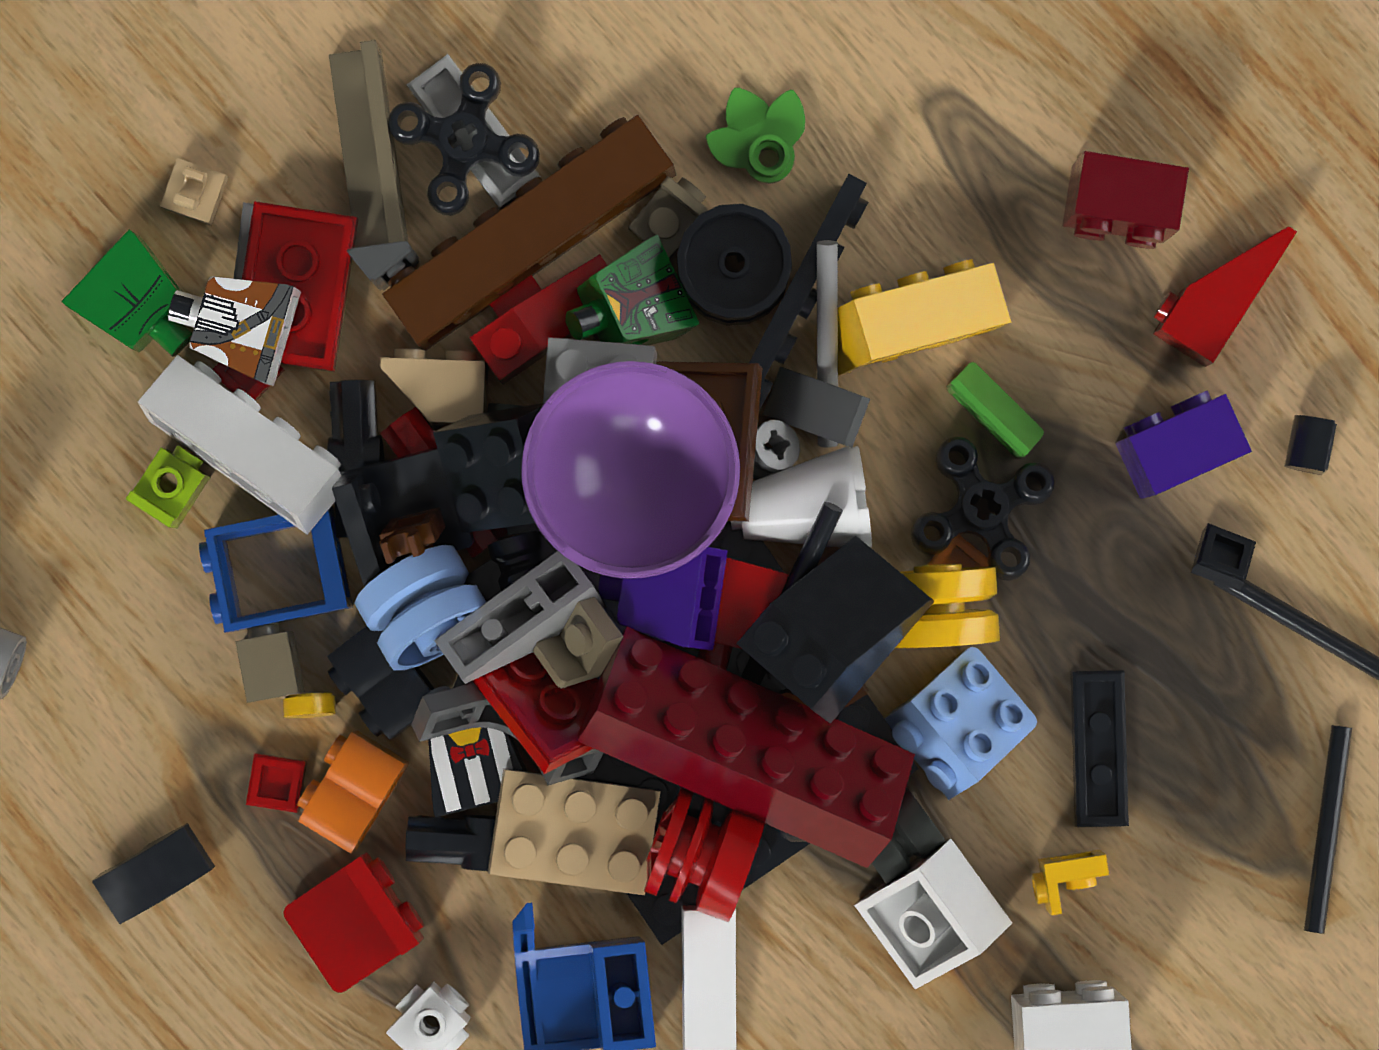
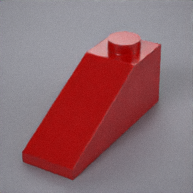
(1210, 309)
(522, 332)

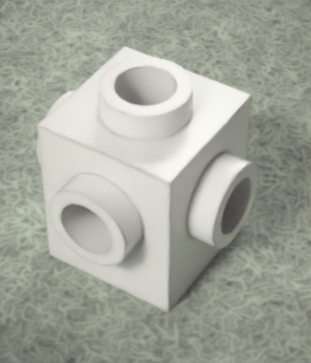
(445, 1004)

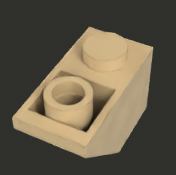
(440, 388)

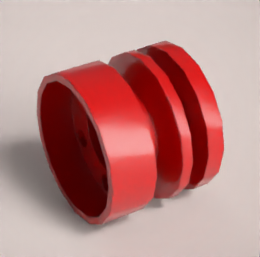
(703, 855)

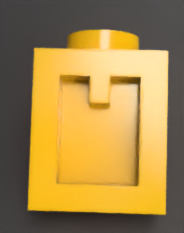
(1074, 869)

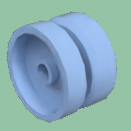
(418, 604)

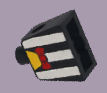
(469, 768)

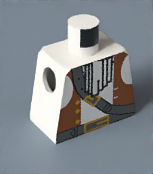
(239, 323)

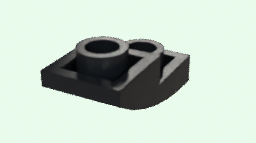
(153, 873)

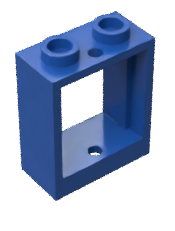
(225, 602)

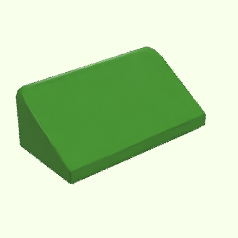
(995, 410)

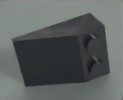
(835, 627)

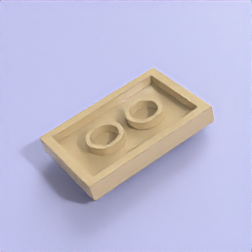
(573, 832)

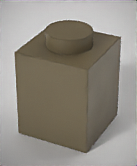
(269, 663)

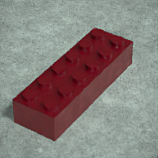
(747, 748)

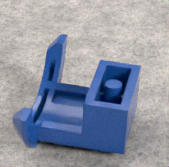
(582, 992)

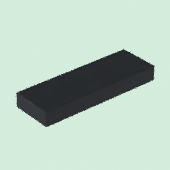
(1099, 748)

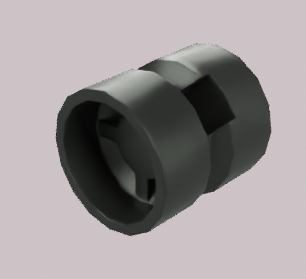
(912, 836)

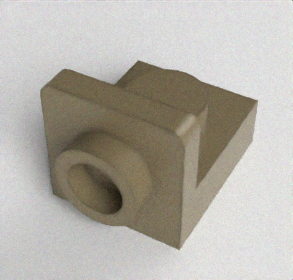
(669, 213)
(581, 647)

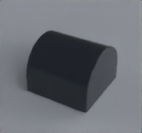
(1310, 444)

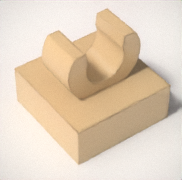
(194, 191)

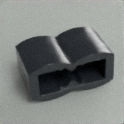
(387, 694)

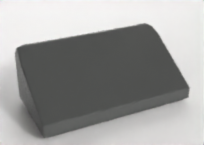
(384, 261)

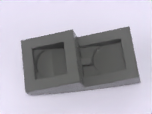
(816, 407)

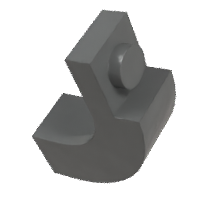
(465, 707)

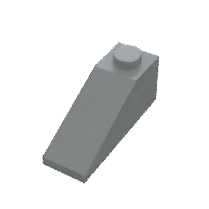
(517, 618)

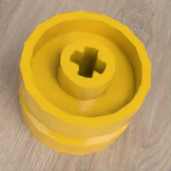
(947, 619)

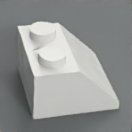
(934, 915)

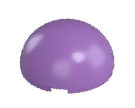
(630, 470)

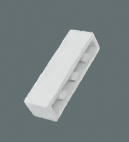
(242, 442)

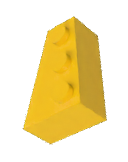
(919, 314)

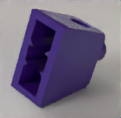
(673, 605)

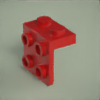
(354, 922)

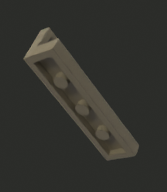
(368, 145)

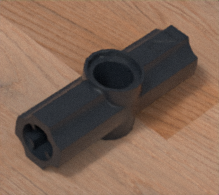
(354, 429)
(451, 840)

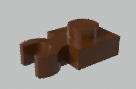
(411, 534)

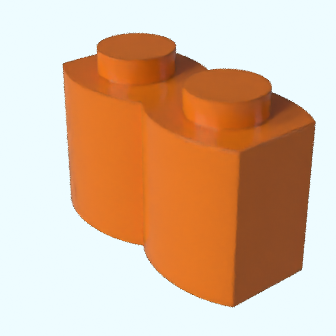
(352, 790)

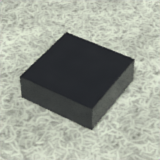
(1223, 557)

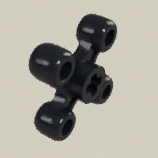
(442, 131)
(1001, 498)

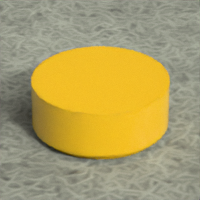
(309, 705)

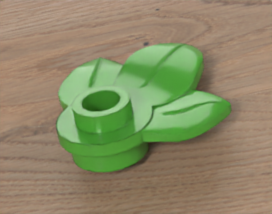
(756, 128)

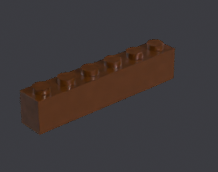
(529, 232)

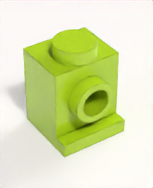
(172, 506)

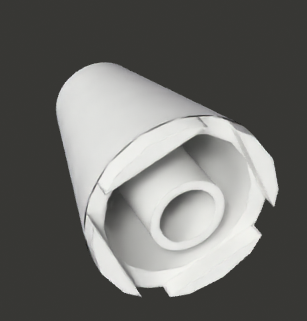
(790, 500)

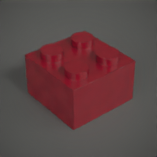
(1125, 199)

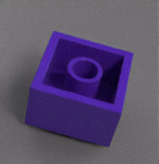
(1184, 446)

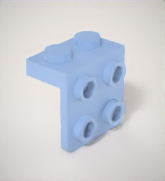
(961, 723)

